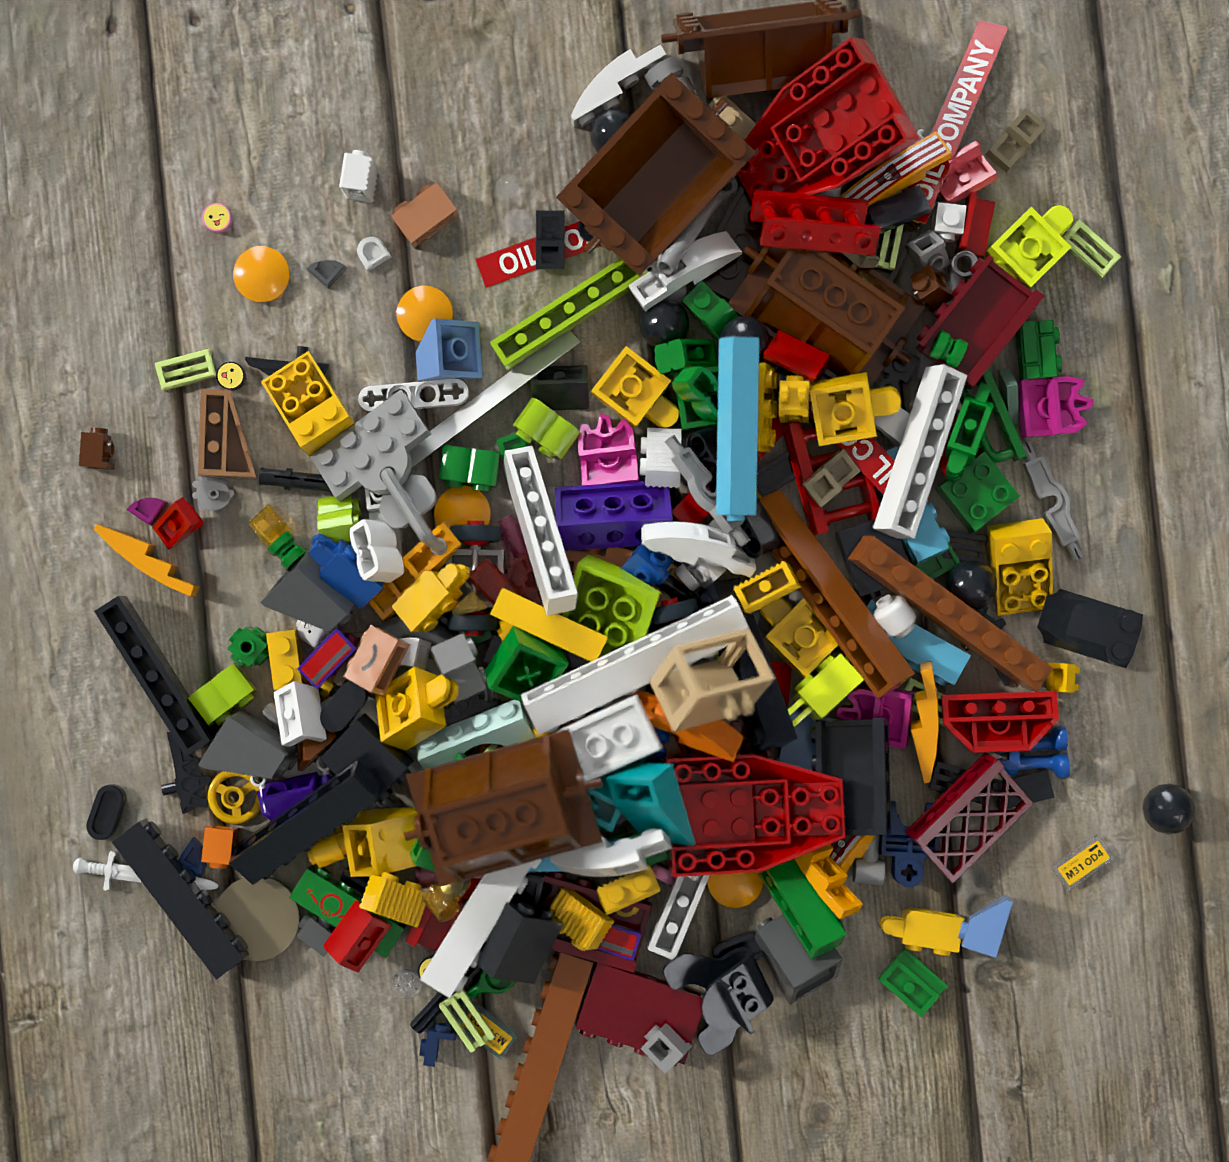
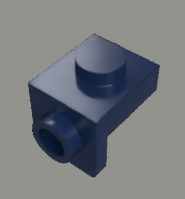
(430, 1046)

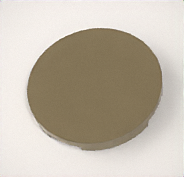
(261, 916)

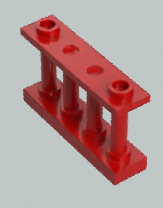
(814, 222)
(803, 468)

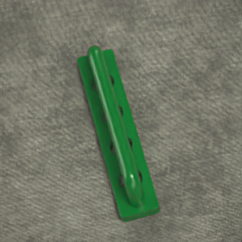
(1014, 446)

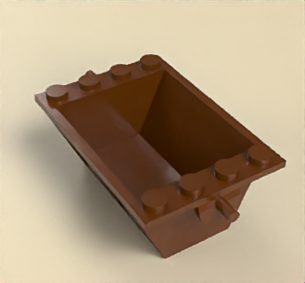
(760, 45)
(655, 175)
(830, 306)
(503, 808)

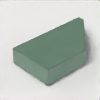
(1009, 392)

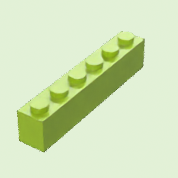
(564, 313)

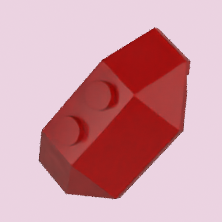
(1000, 719)

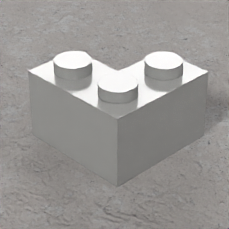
(457, 661)

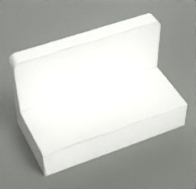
(299, 713)

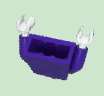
(282, 794)

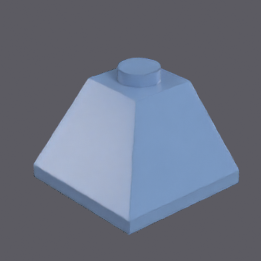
(450, 351)
(986, 927)

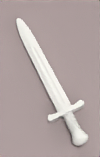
(123, 872)

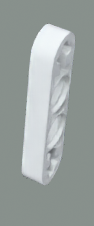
(413, 391)

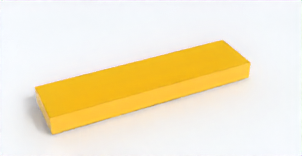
(552, 628)

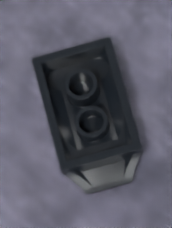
(1090, 627)

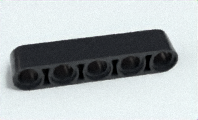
(757, 527)

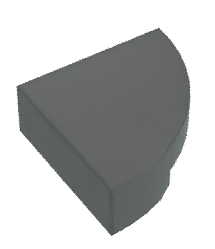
(326, 271)

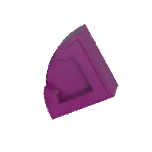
(147, 509)

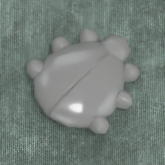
(212, 493)

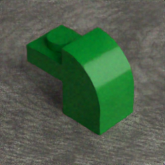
(709, 309)

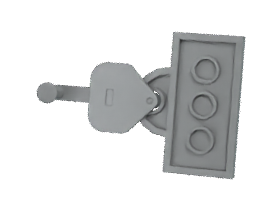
(370, 455)

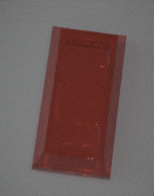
(491, 580)

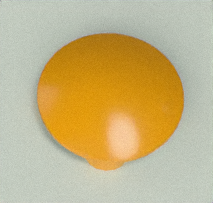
(261, 274)
(419, 308)
(461, 505)
(735, 889)

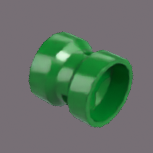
(948, 349)
(286, 546)

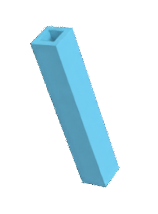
(737, 427)

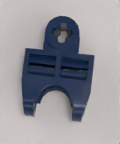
(905, 853)

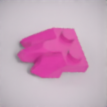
(1051, 406)
(608, 453)
(894, 706)

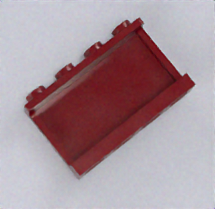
(984, 314)
(585, 888)
(629, 1004)

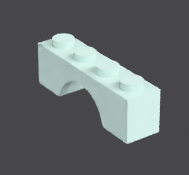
(499, 725)

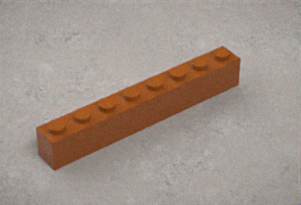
(836, 600)
(950, 613)
(543, 1059)

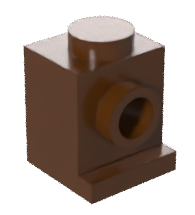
(931, 287)
(96, 449)

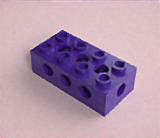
(608, 513)

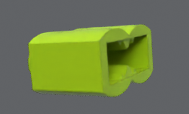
(545, 428)
(338, 517)
(223, 694)

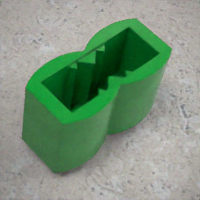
(700, 389)
(470, 467)

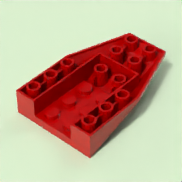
(827, 126)
(752, 814)

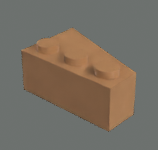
(221, 438)

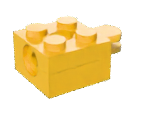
(636, 391)
(847, 407)
(797, 635)
(414, 707)

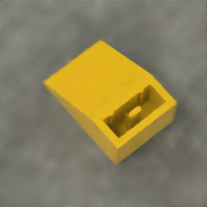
(308, 403)
(767, 408)
(1022, 565)
(377, 841)

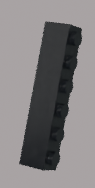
(155, 675)
(770, 721)
(306, 823)
(181, 897)

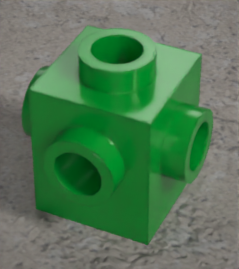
(259, 651)

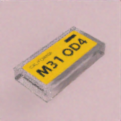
(1082, 862)

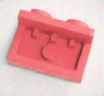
(966, 174)

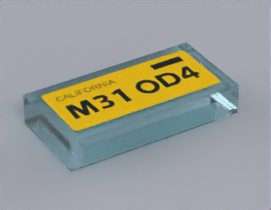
(503, 1035)

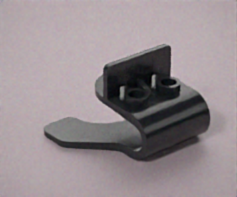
(732, 993)

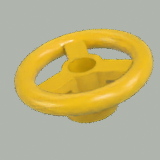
(236, 817)

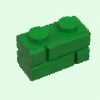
(1037, 350)
(685, 353)

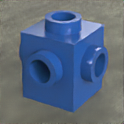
(648, 565)

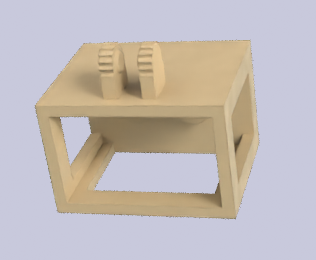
(709, 689)

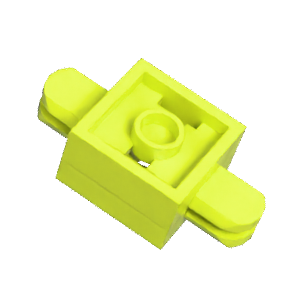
(1033, 244)
(826, 689)

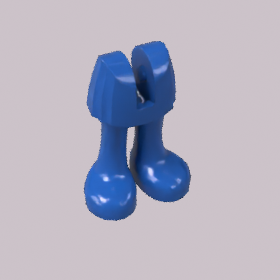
(1056, 762)

